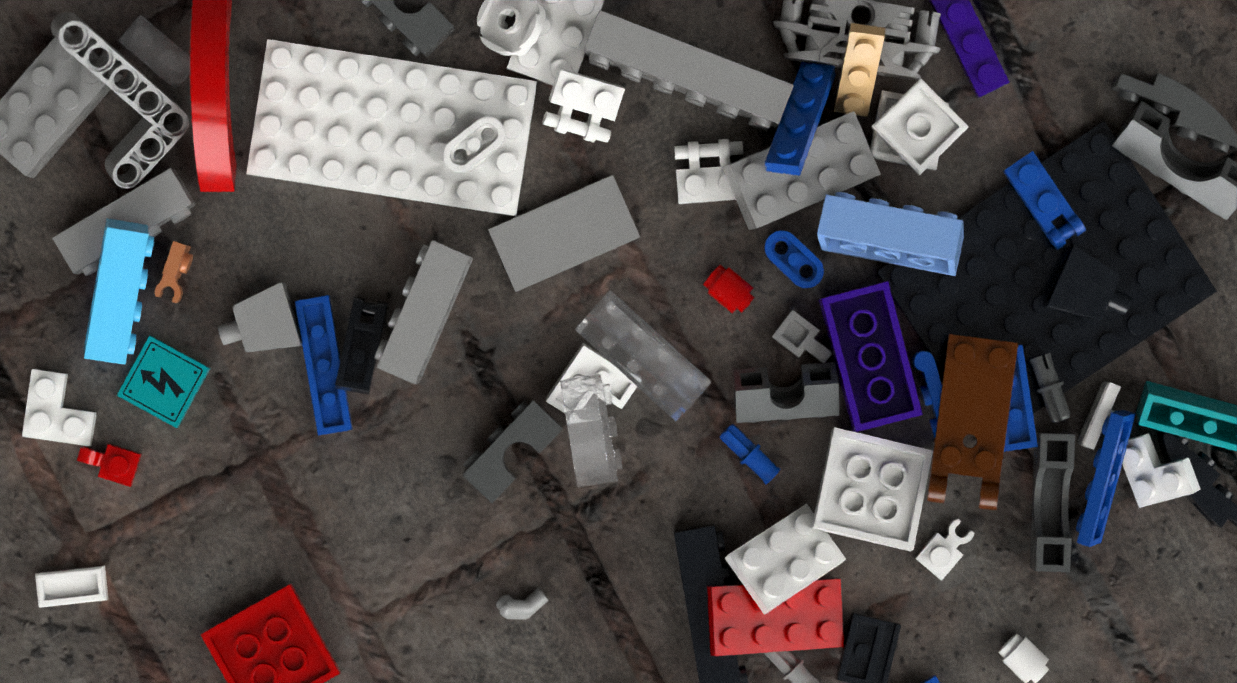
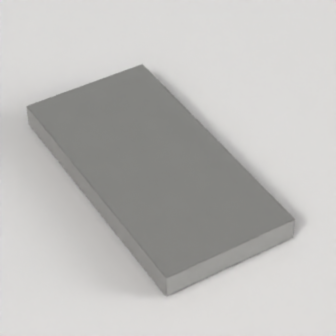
(564, 233)

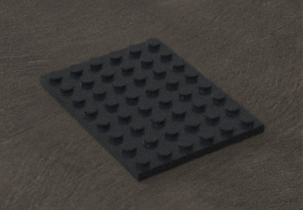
(1012, 265)

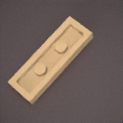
(859, 69)

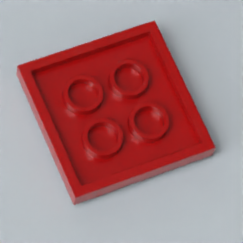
(271, 643)

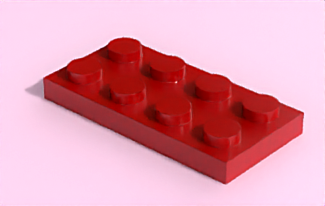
(801, 623)

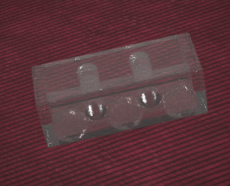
(591, 430)

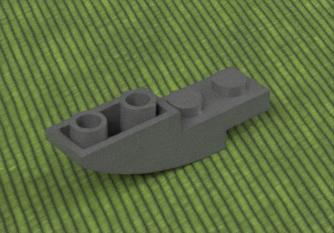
(1192, 114)

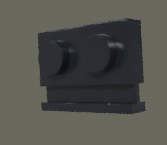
(868, 650)

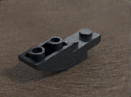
(1210, 501)

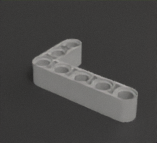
(129, 90)

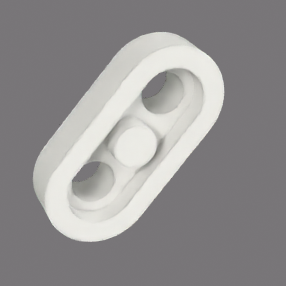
(474, 145)

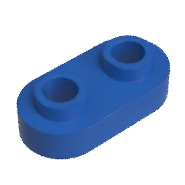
(793, 259)

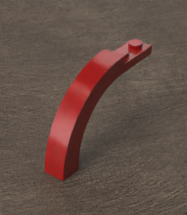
(211, 95)

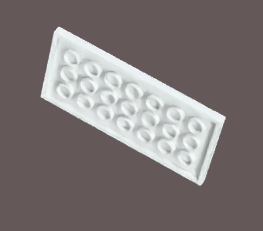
(385, 126)

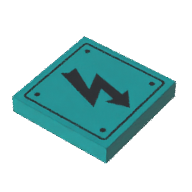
(163, 381)

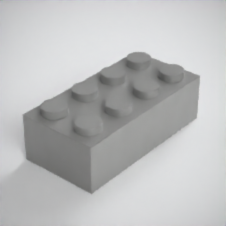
(47, 107)
(834, 163)
(424, 312)

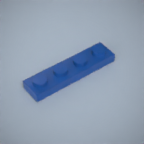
(800, 118)
(322, 364)
(1103, 486)

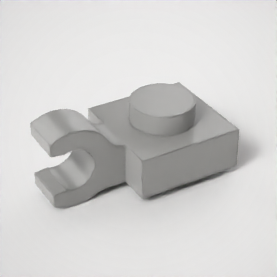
(798, 335)

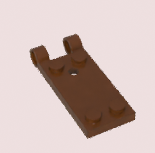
(975, 403)

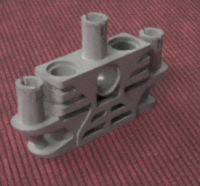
(836, 15)

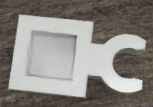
(940, 553)

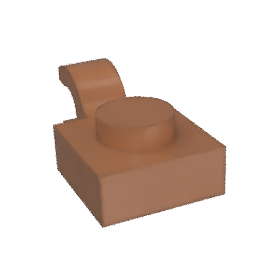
(177, 263)

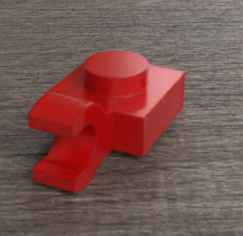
(115, 464)

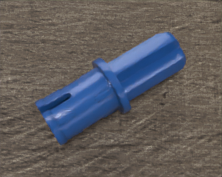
(749, 453)

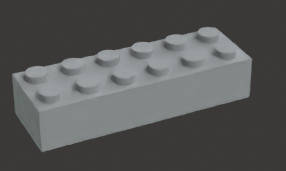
(687, 70)

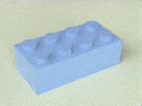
(891, 234)

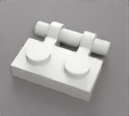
(587, 95)
(707, 183)

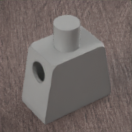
(264, 322)

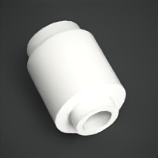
(1024, 658)

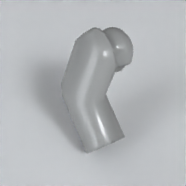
(521, 609)

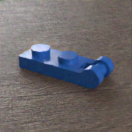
(1043, 199)
(932, 389)

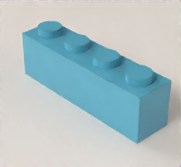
(116, 291)

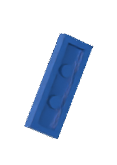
(1021, 425)

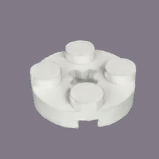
(518, 37)

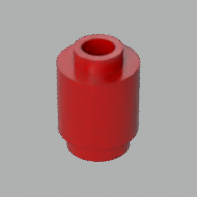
(729, 289)

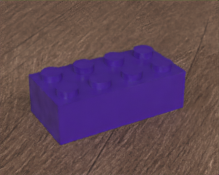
(870, 357)

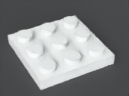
(872, 489)

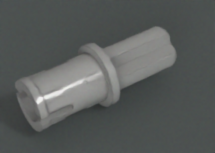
(791, 667)

